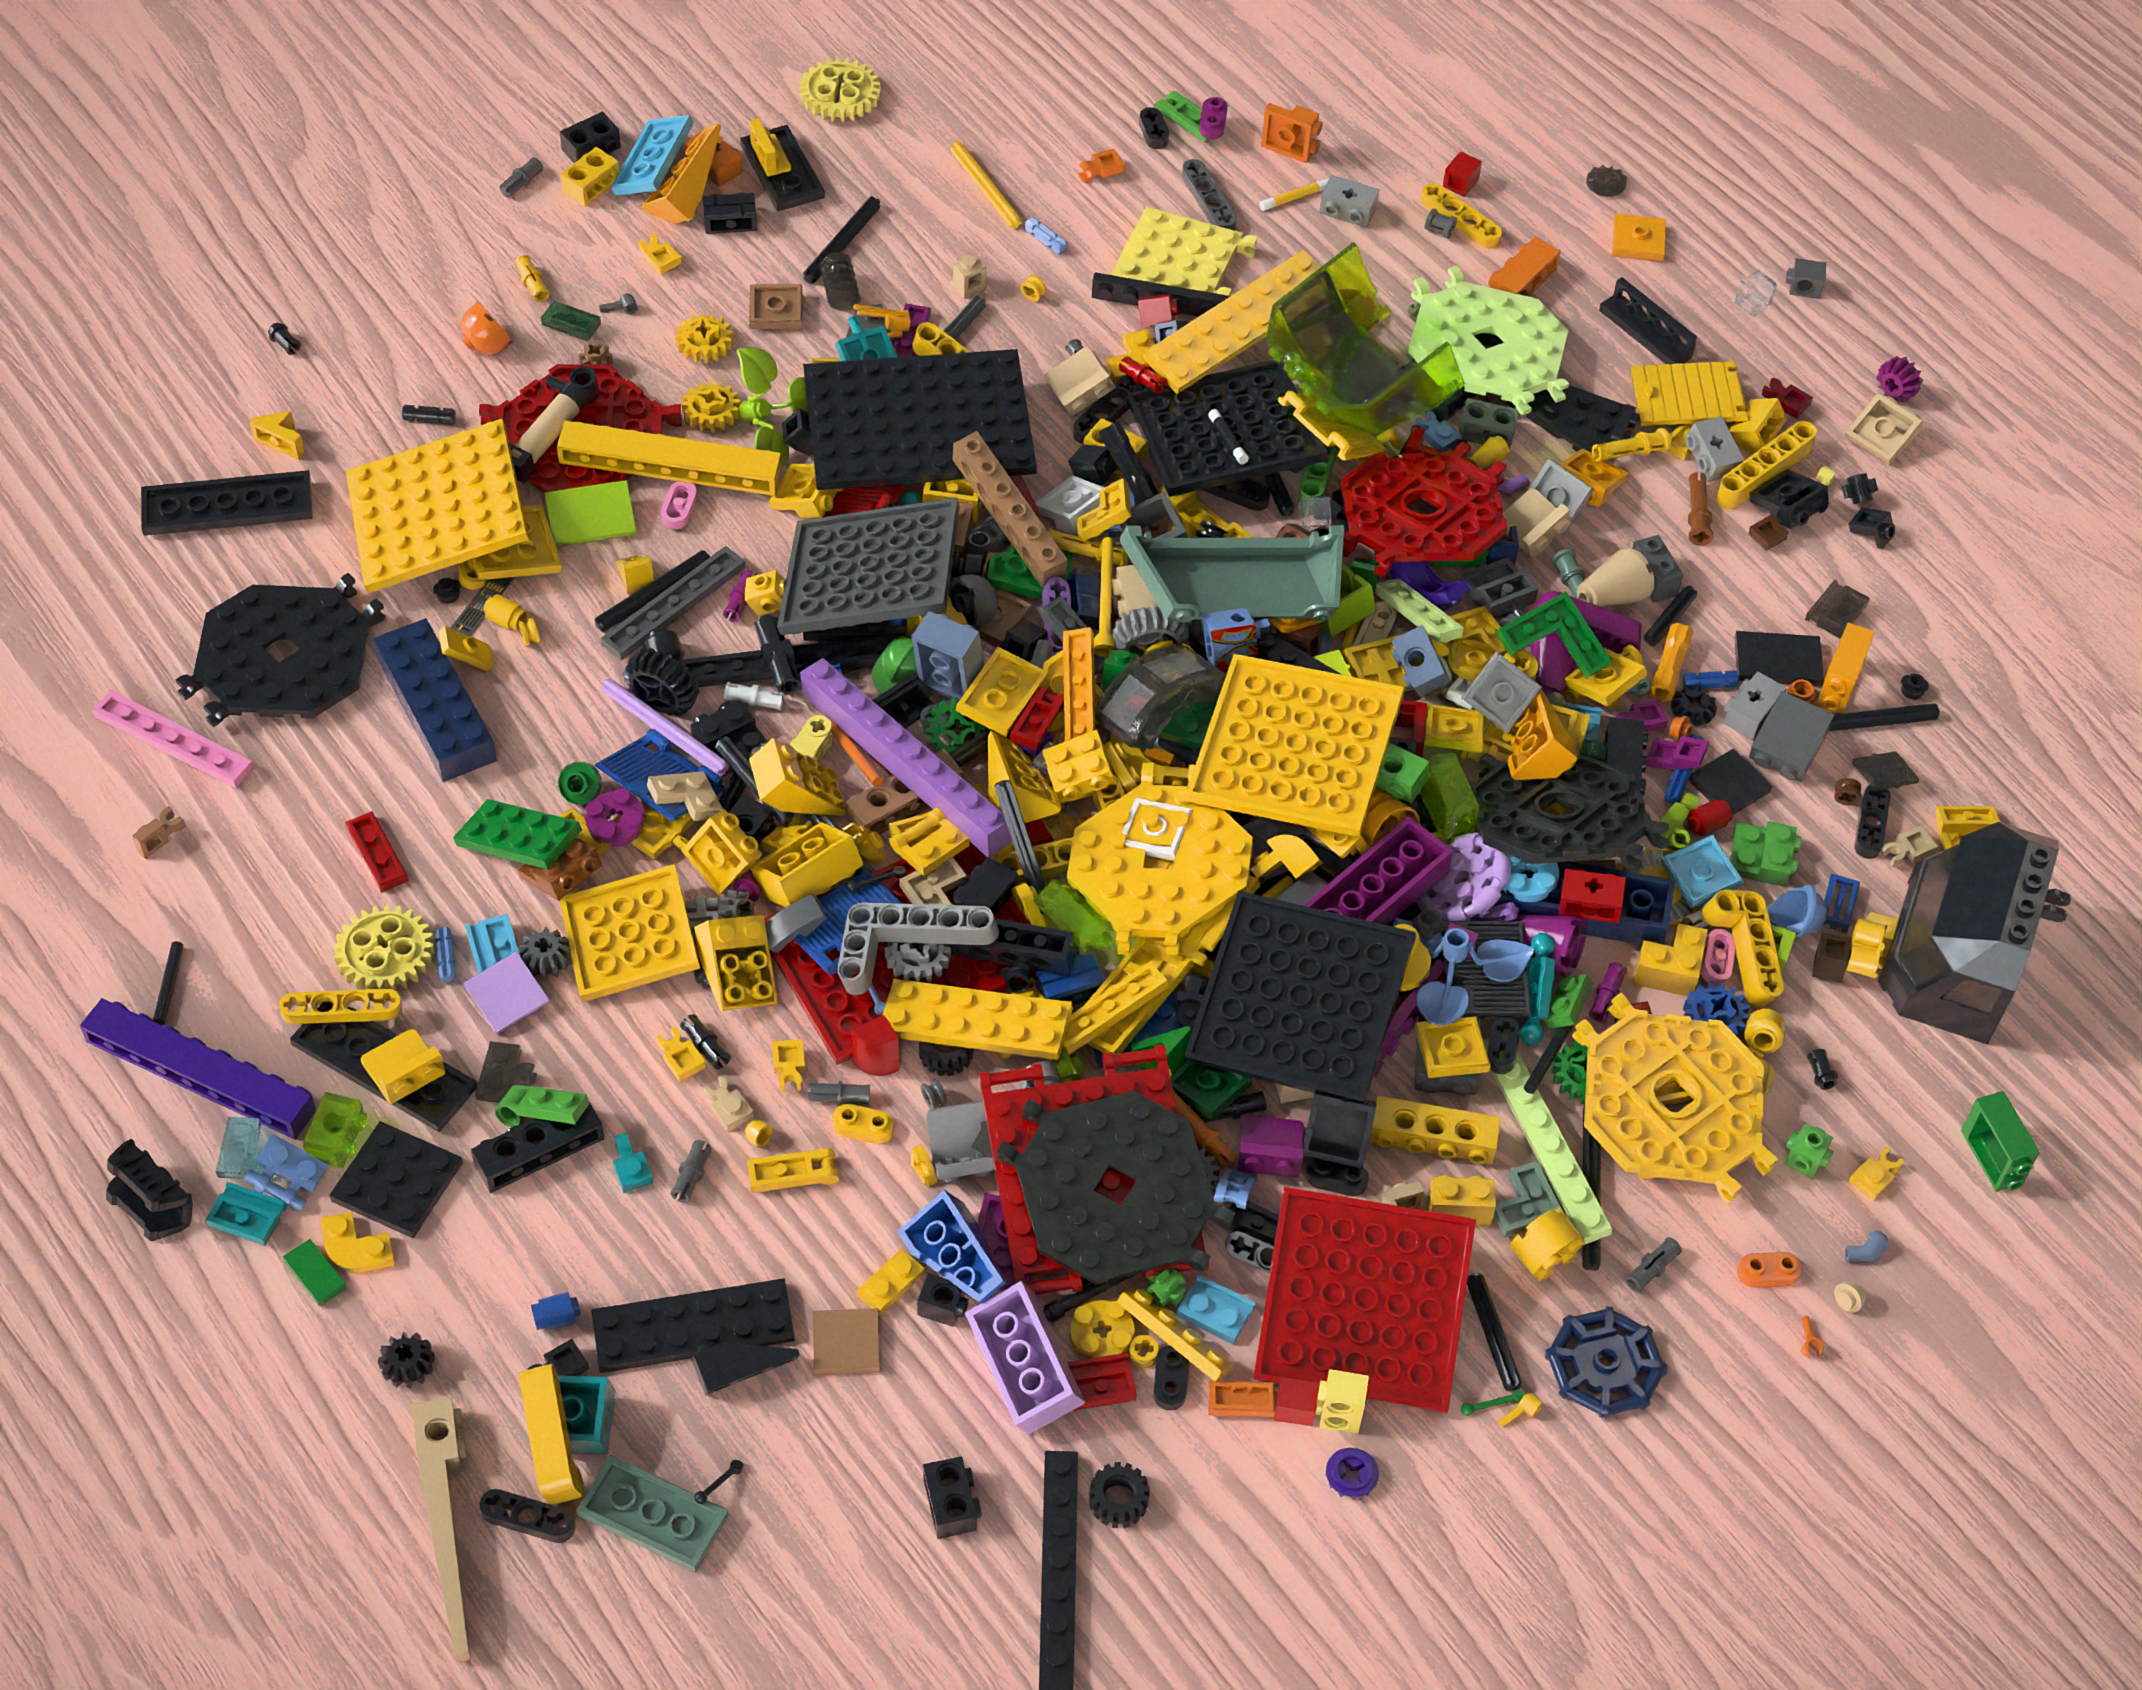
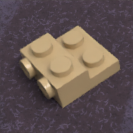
(1884, 428)

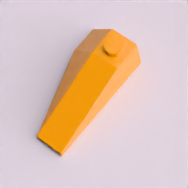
(683, 191)
(1541, 743)

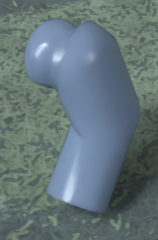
(1870, 1251)

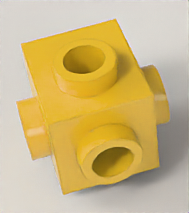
(765, 592)

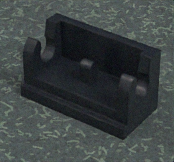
(905, 700)

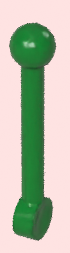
(1467, 1408)

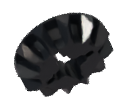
(1698, 714)

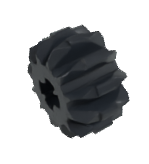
(410, 1370)

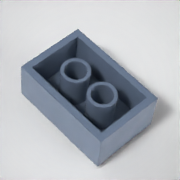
(947, 655)

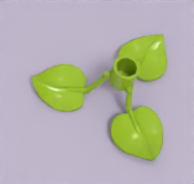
(757, 372)

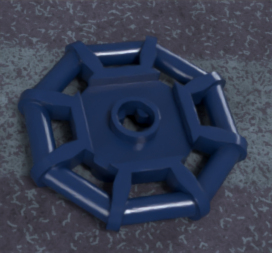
(1603, 1378)

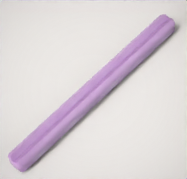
(665, 727)

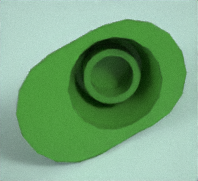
(894, 664)

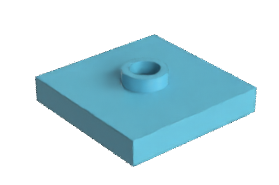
(1701, 871)

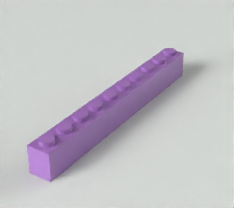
(905, 757)

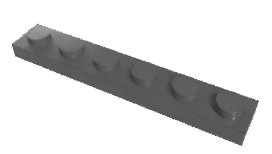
(673, 602)

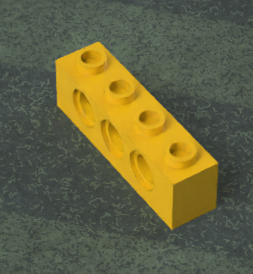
(1448, 1122)

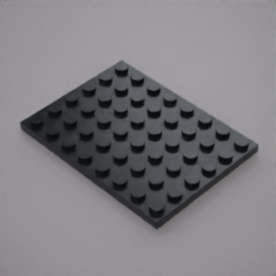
(902, 414)

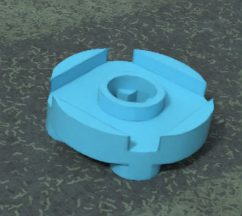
(1535, 888)

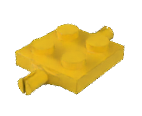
(660, 832)

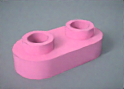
(676, 510)
(1718, 963)

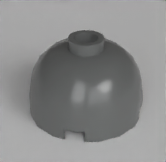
(974, 599)

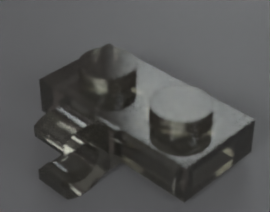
(501, 1071)

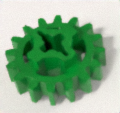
(953, 717)
(1571, 1070)

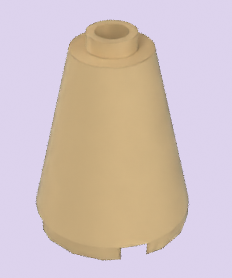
(1618, 580)

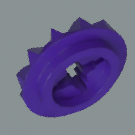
(1354, 1460)

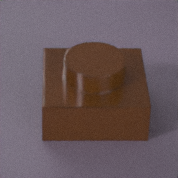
(1768, 532)

